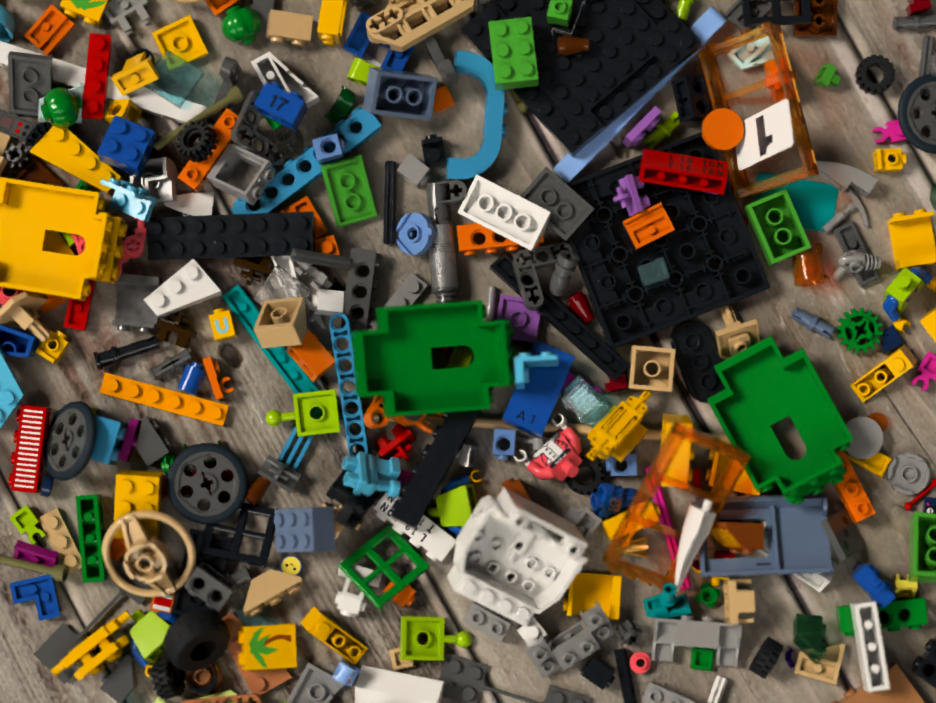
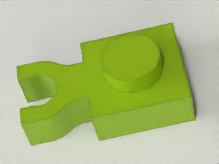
(26, 521)

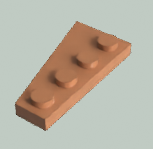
(257, 680)

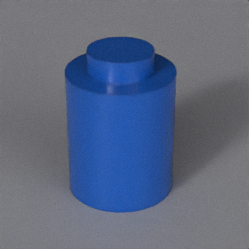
(192, 378)

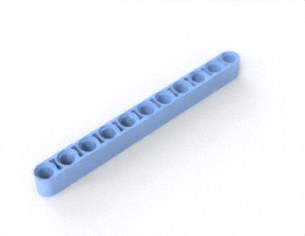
(571, 167)

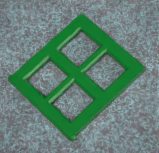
(384, 566)

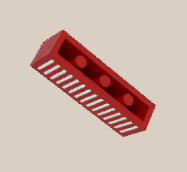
(29, 451)

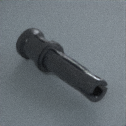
(116, 354)

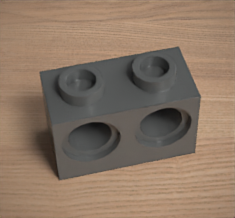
(213, 581)

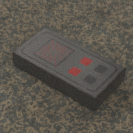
(15, 126)

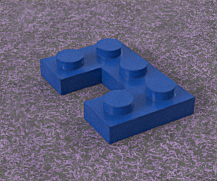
(358, 43)

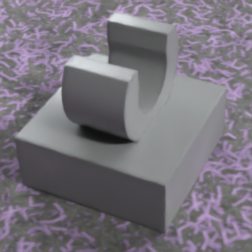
(468, 455)

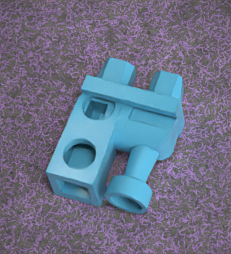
(372, 474)

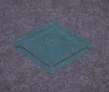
(175, 80)

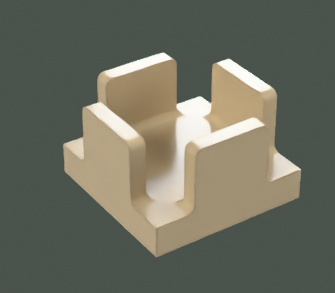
(737, 601)

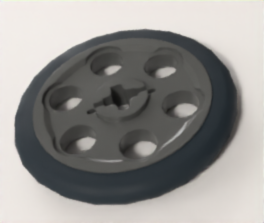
(912, 127)
(70, 441)
(189, 506)

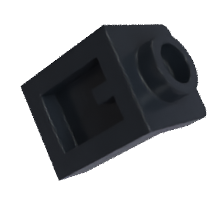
(433, 151)

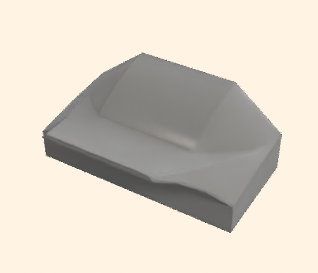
(584, 520)

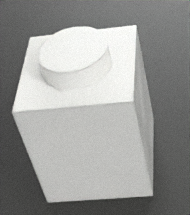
(327, 302)
(531, 632)

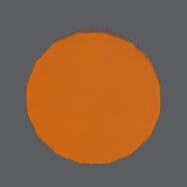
(722, 129)

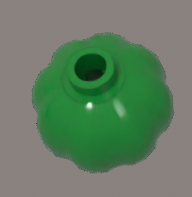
(241, 24)
(61, 107)

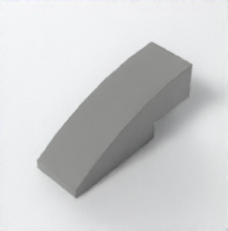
(843, 176)

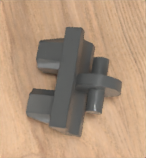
(279, 474)

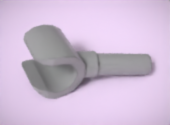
(537, 442)

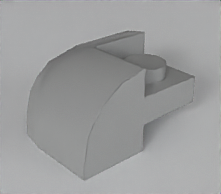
(160, 178)

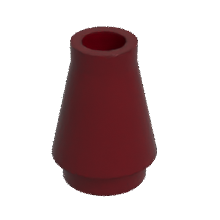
(580, 305)

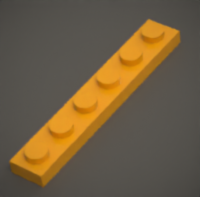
(164, 399)

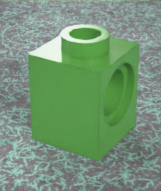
(560, 12)

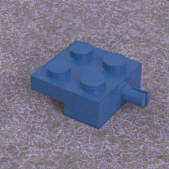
(875, 588)

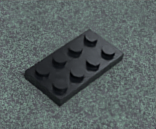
(183, 600)

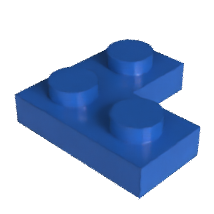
(40, 589)

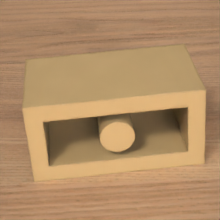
(289, 27)

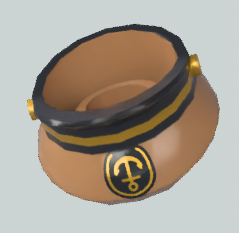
(204, 681)

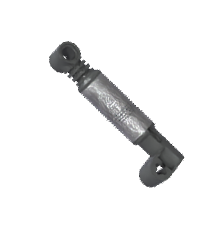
(442, 250)

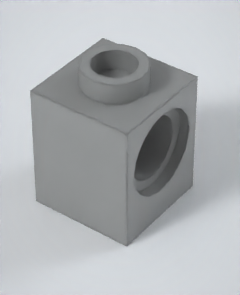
(414, 171)

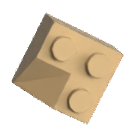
(281, 322)
(651, 369)

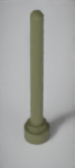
(233, 96)
(58, 572)

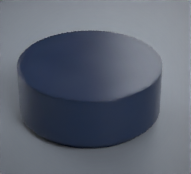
(47, 486)

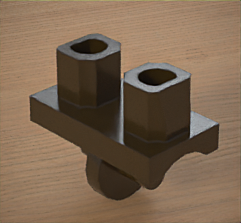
(264, 267)
(165, 330)

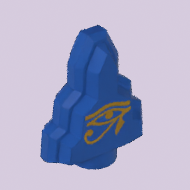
(611, 499)

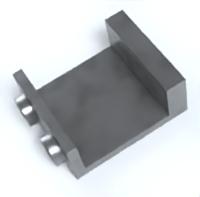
(130, 304)

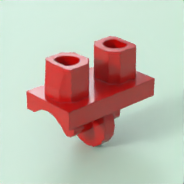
(399, 446)

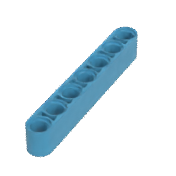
(345, 375)

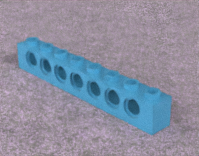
(370, 127)

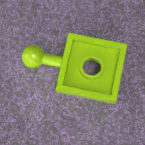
(302, 413)
(434, 647)

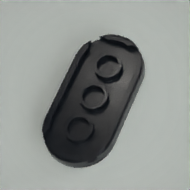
(696, 357)

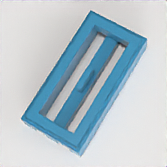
(295, 448)

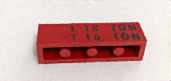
(683, 171)

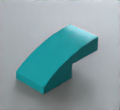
(655, 610)

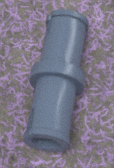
(812, 322)

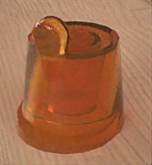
(809, 268)

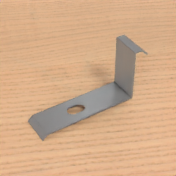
(566, 33)

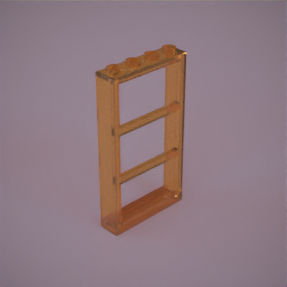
(720, 99)
(634, 516)

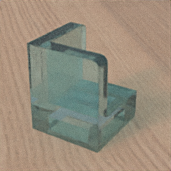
(653, 272)

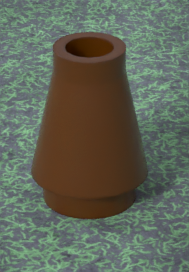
(570, 45)
(257, 490)

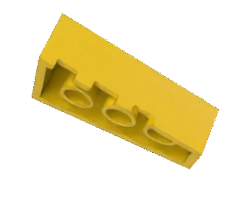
(71, 155)

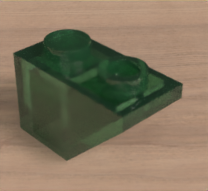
(809, 634)

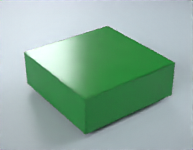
(701, 658)

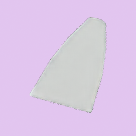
(193, 203)

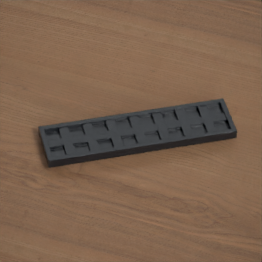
(229, 235)

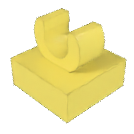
(904, 588)

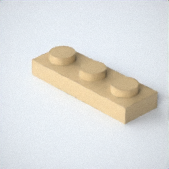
(61, 539)

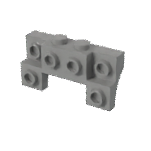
(696, 633)
(572, 644)

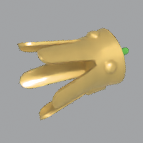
(636, 546)

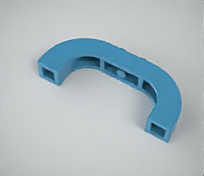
(493, 128)

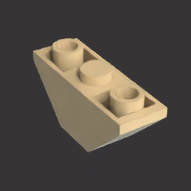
(269, 589)

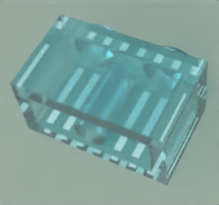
(585, 402)

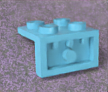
(130, 199)
(527, 360)

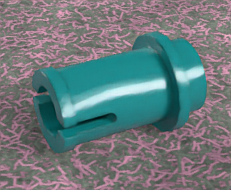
(667, 597)

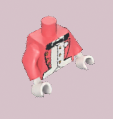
(557, 457)

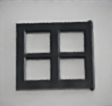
(776, 17)
(239, 532)

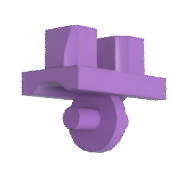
(629, 196)

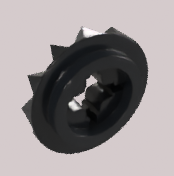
(36, 134)

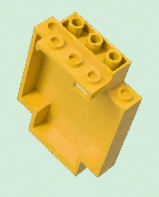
(30, 211)

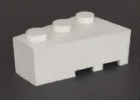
(272, 70)
(182, 290)

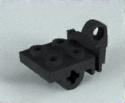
(353, 506)

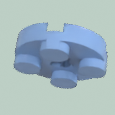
(425, 233)

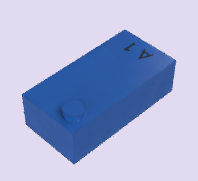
(532, 407)

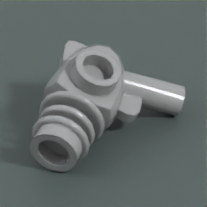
(856, 261)

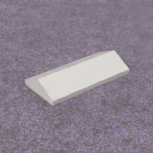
(504, 212)
(389, 686)

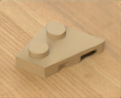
(828, 668)

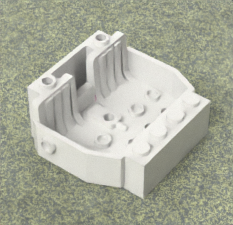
(540, 566)

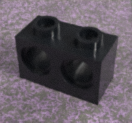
(691, 98)
(928, 657)

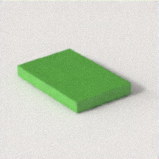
(349, 190)

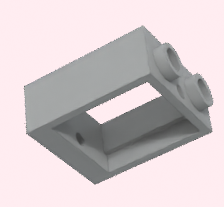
(232, 157)

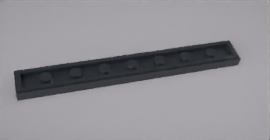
(566, 323)

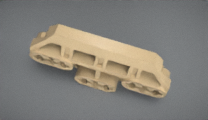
(407, 14)

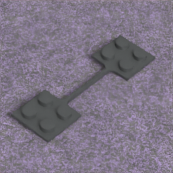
(65, 640)
(466, 680)

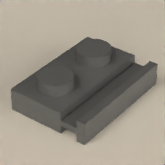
(735, 13)

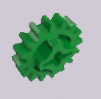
(867, 335)

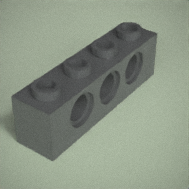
(360, 258)

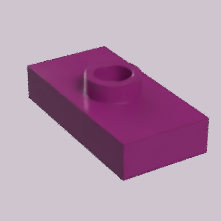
(130, 440)
(35, 554)

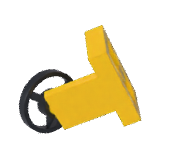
(136, 72)

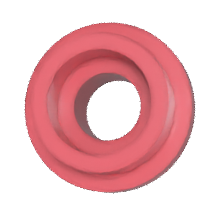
(640, 655)

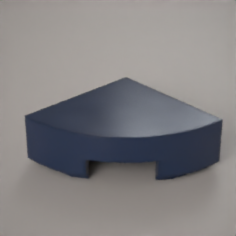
(890, 339)

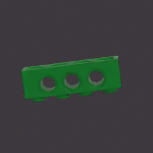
(91, 537)
(914, 606)

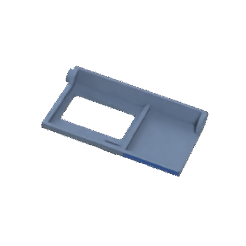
(794, 537)

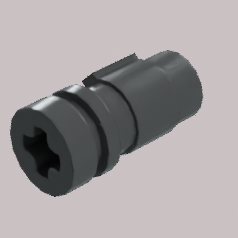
(561, 276)

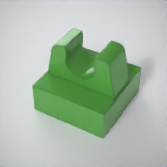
(827, 76)

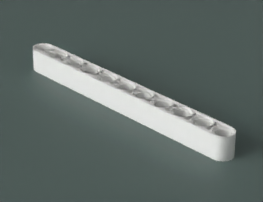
(148, 101)

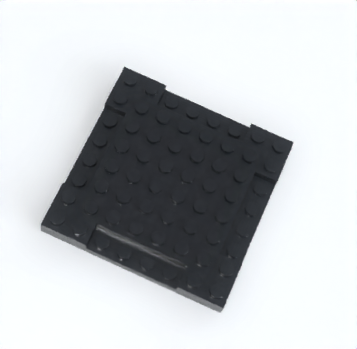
(585, 92)
(706, 255)

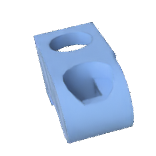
(346, 672)

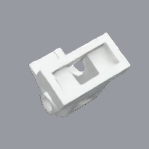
(350, 603)

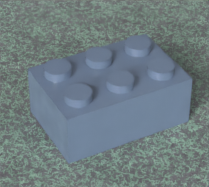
(400, 93)
(304, 529)

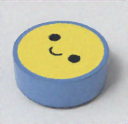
(291, 565)

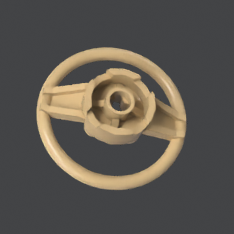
(142, 546)

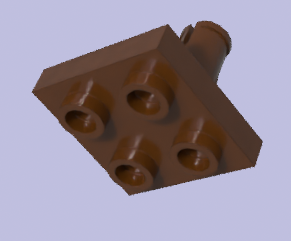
(823, 19)

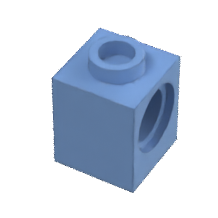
(319, 144)
(510, 436)
(631, 469)

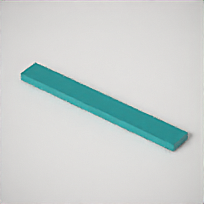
(282, 361)

